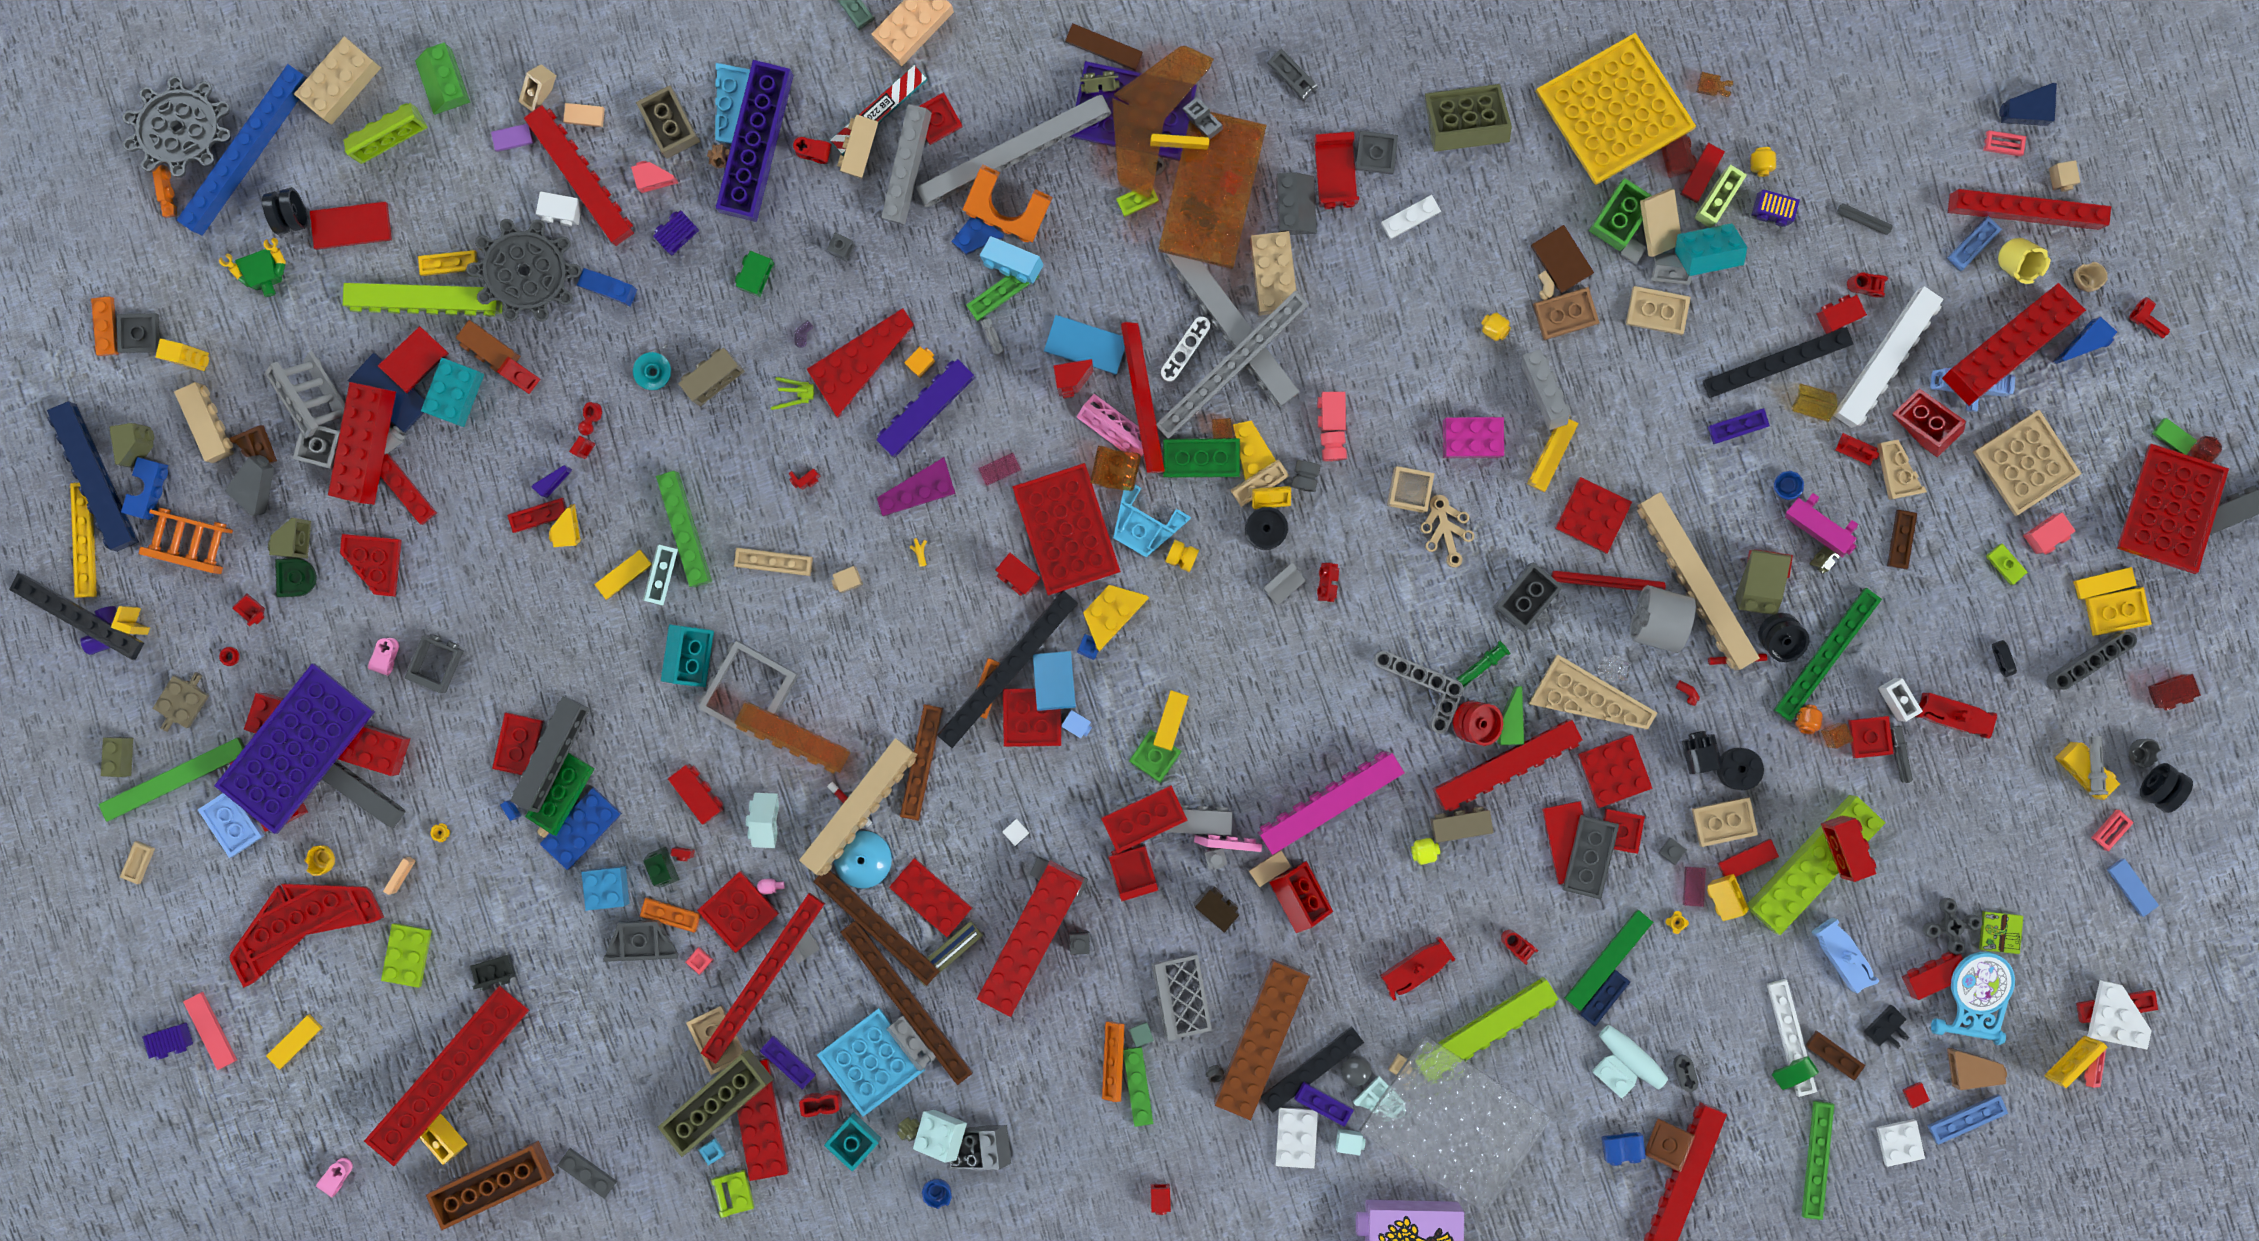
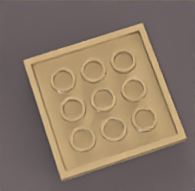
(2027, 462)

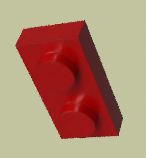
(518, 375)

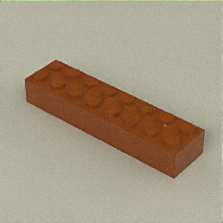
(1261, 1039)

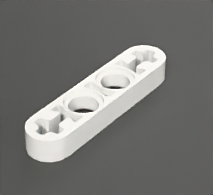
(1182, 347)

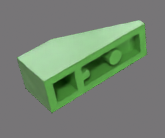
(1513, 719)

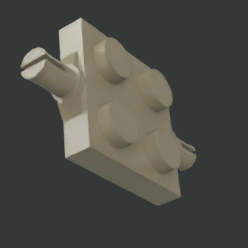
(181, 701)

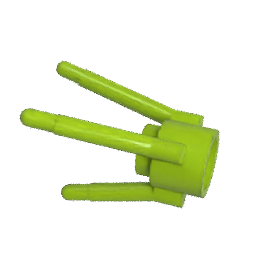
(804, 391)

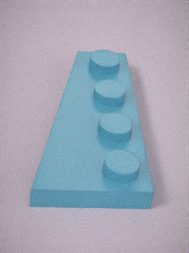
(731, 87)

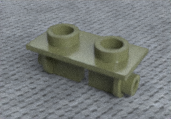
(1107, 80)
(1824, 559)

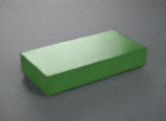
(2174, 436)

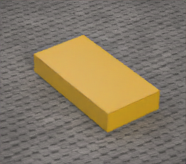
(1271, 497)

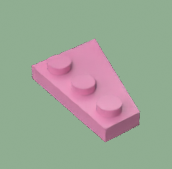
(1229, 842)

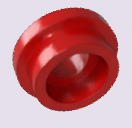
(223, 656)

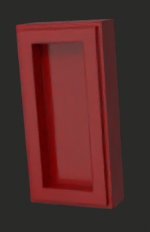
(582, 447)

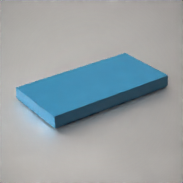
(1084, 342)

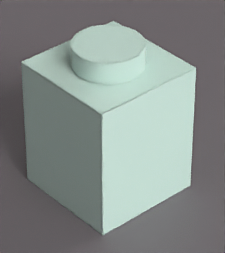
(1349, 1142)

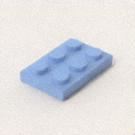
(230, 825)

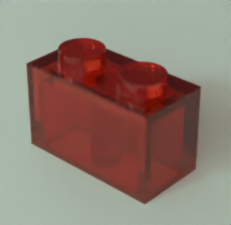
(1678, 157)
(2174, 691)

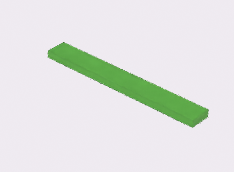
(171, 780)

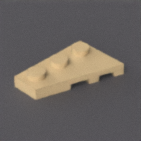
(1897, 472)

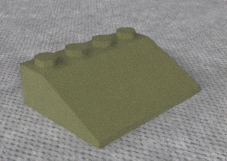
(1467, 117)

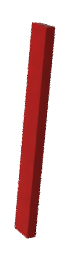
(1142, 397)

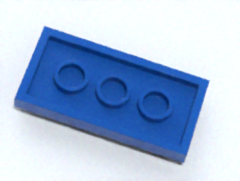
(581, 828)

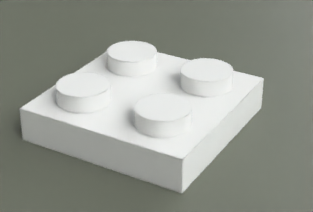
(1900, 1142)

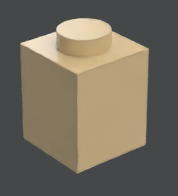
(2064, 176)
(846, 579)

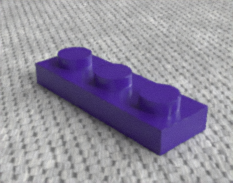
(1738, 426)
(787, 1062)
(1324, 1104)

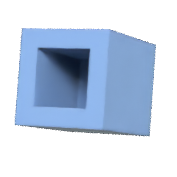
(1077, 724)

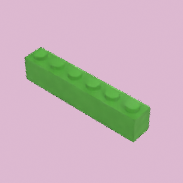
(684, 529)

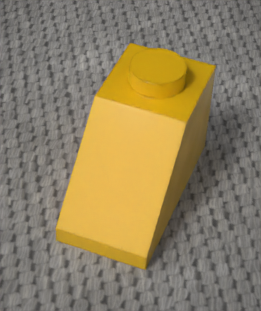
(566, 529)

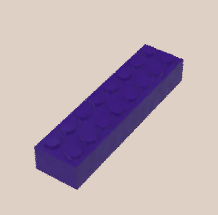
(754, 140)

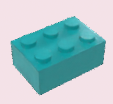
(1710, 249)
(452, 392)

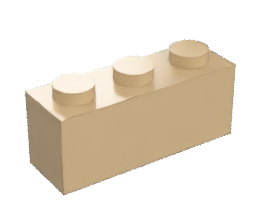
(857, 146)

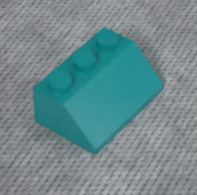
(687, 655)

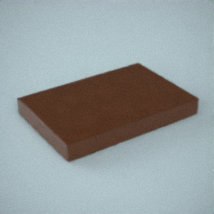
(1562, 259)

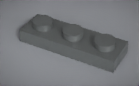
(587, 1173)

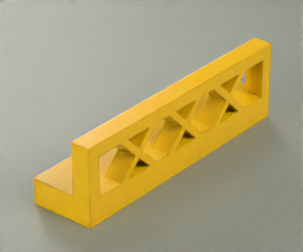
(1551, 455)

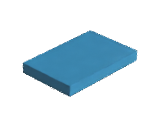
(1054, 681)

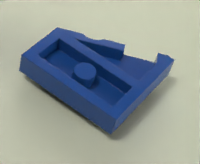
(975, 235)

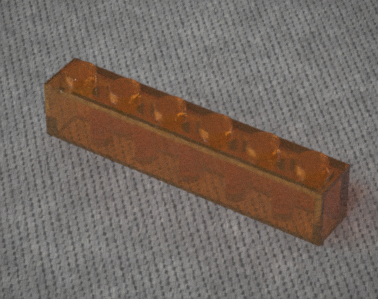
(792, 737)

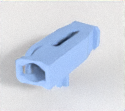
(2003, 388)
(1845, 956)

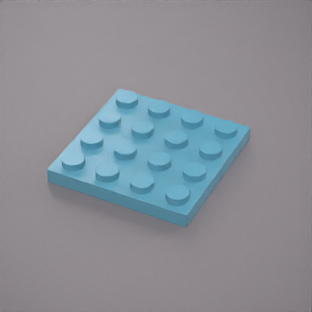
(868, 1063)

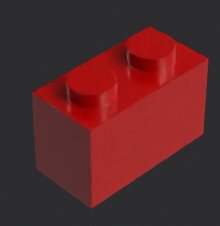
(1845, 312)

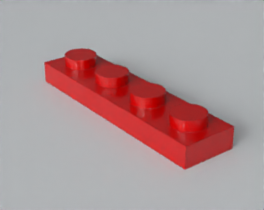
(406, 490)
(2143, 1000)

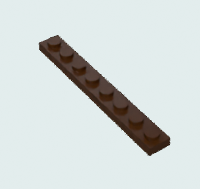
(877, 927)

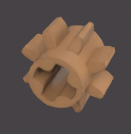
(718, 156)

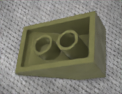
(1763, 582)

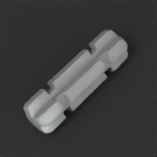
(992, 336)

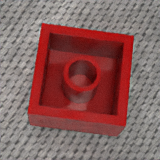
(1018, 574)

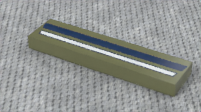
(955, 946)

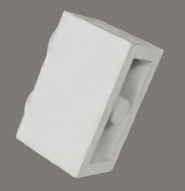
(559, 208)
(1900, 699)

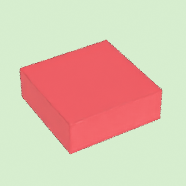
(699, 960)

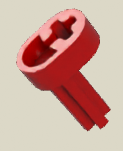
(2142, 315)

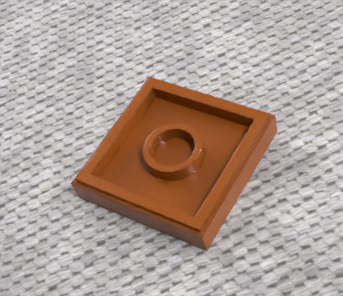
(1669, 1144)

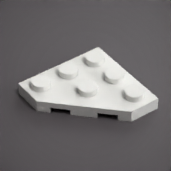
(2117, 1018)

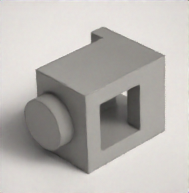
(1215, 858)

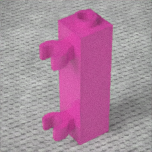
(1822, 528)

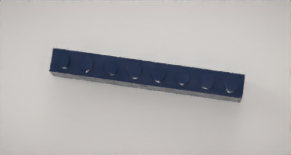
(92, 476)

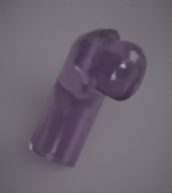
(800, 334)

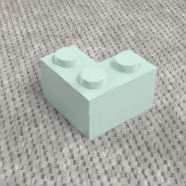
(762, 820)

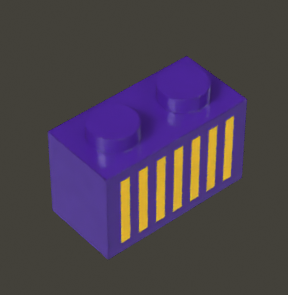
(1775, 208)

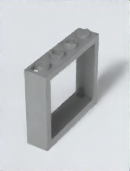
(723, 667)

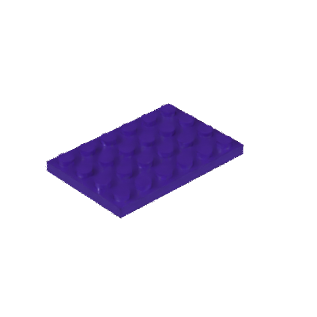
(1103, 131)

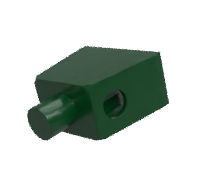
(660, 868)

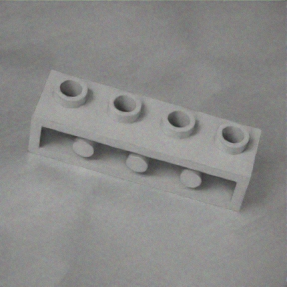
(1545, 390)

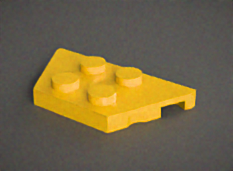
(1111, 612)

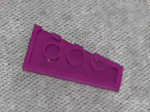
(919, 489)

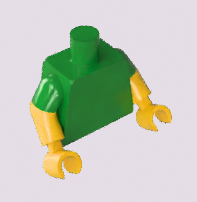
(259, 269)

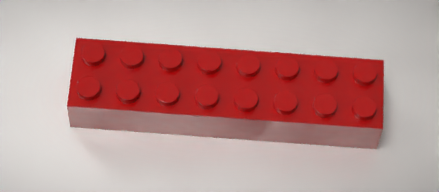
(2013, 344)
(370, 748)
(1030, 938)

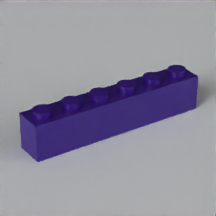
(925, 408)

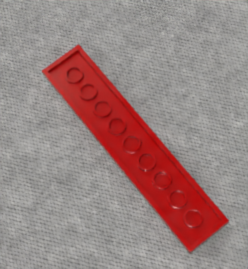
(446, 1076)

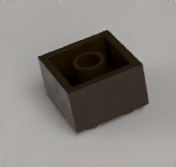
(1216, 909)

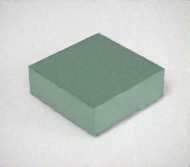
(1141, 1034)

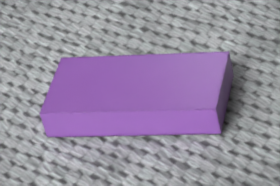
(512, 137)

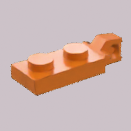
(164, 191)

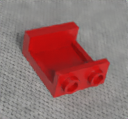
(1133, 872)

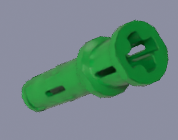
(1490, 658)

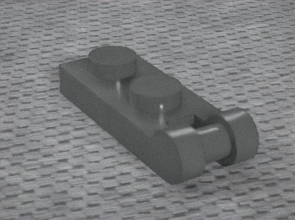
(1292, 74)

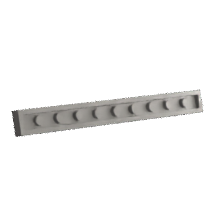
(1232, 364)

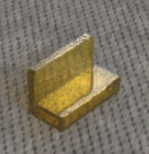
(1815, 402)

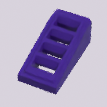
(549, 483)

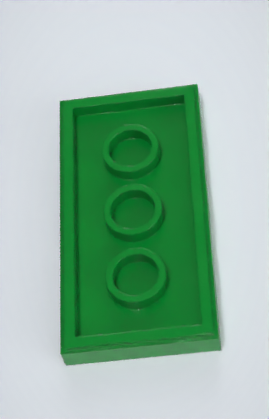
(1201, 458)
(562, 794)

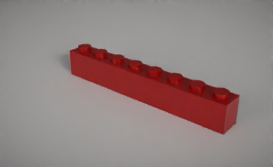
(579, 175)
(2029, 209)
(1507, 764)
(1684, 1185)

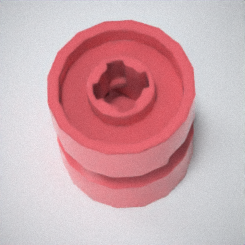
(1333, 446)

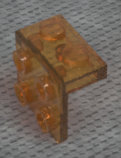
(1115, 469)

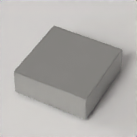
(1633, 251)

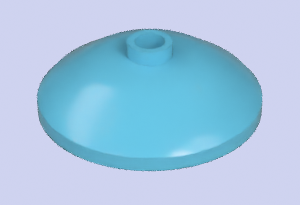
(876, 856)

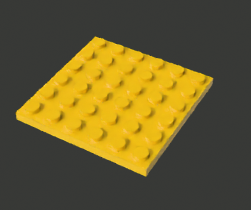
(1615, 108)

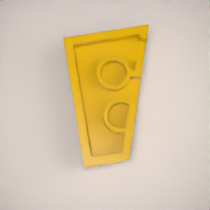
(1253, 449)

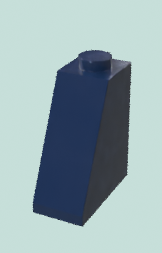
(2031, 108)

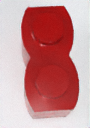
(817, 1103)

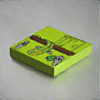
(2001, 932)

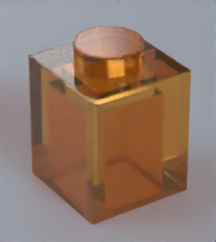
(1837, 735)

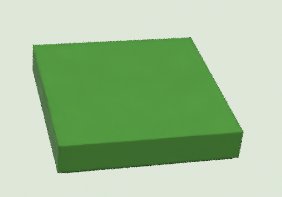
(1153, 759)

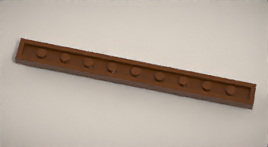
(906, 1002)

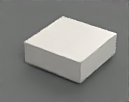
(1015, 832)

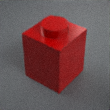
(1160, 1199)

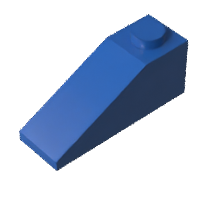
(607, 286)
(2093, 336)

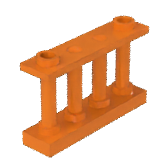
(172, 554)

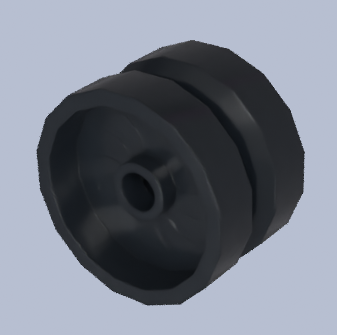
(284, 211)
(1277, 525)
(1783, 637)
(2166, 787)

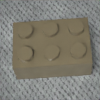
(668, 122)
(711, 376)

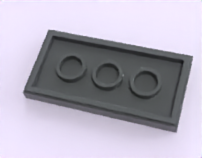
(1590, 857)

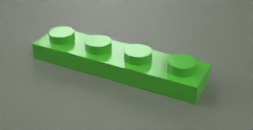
(995, 296)
(1138, 1086)

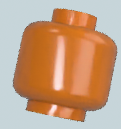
(1809, 719)

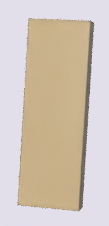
(1265, 478)

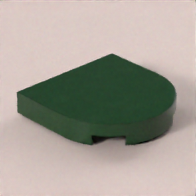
(294, 577)

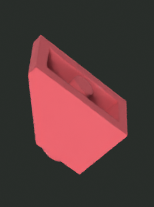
(651, 177)

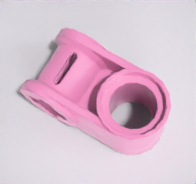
(382, 658)
(334, 1177)

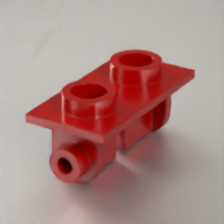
(1857, 449)
(1326, 591)

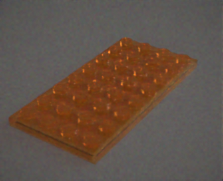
(1213, 193)

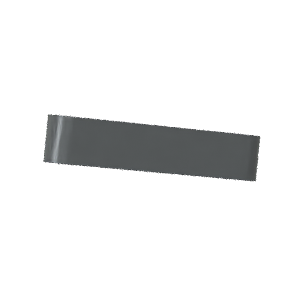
(2100, 658)
(364, 794)

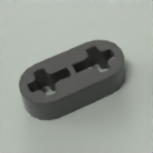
(1681, 1074)

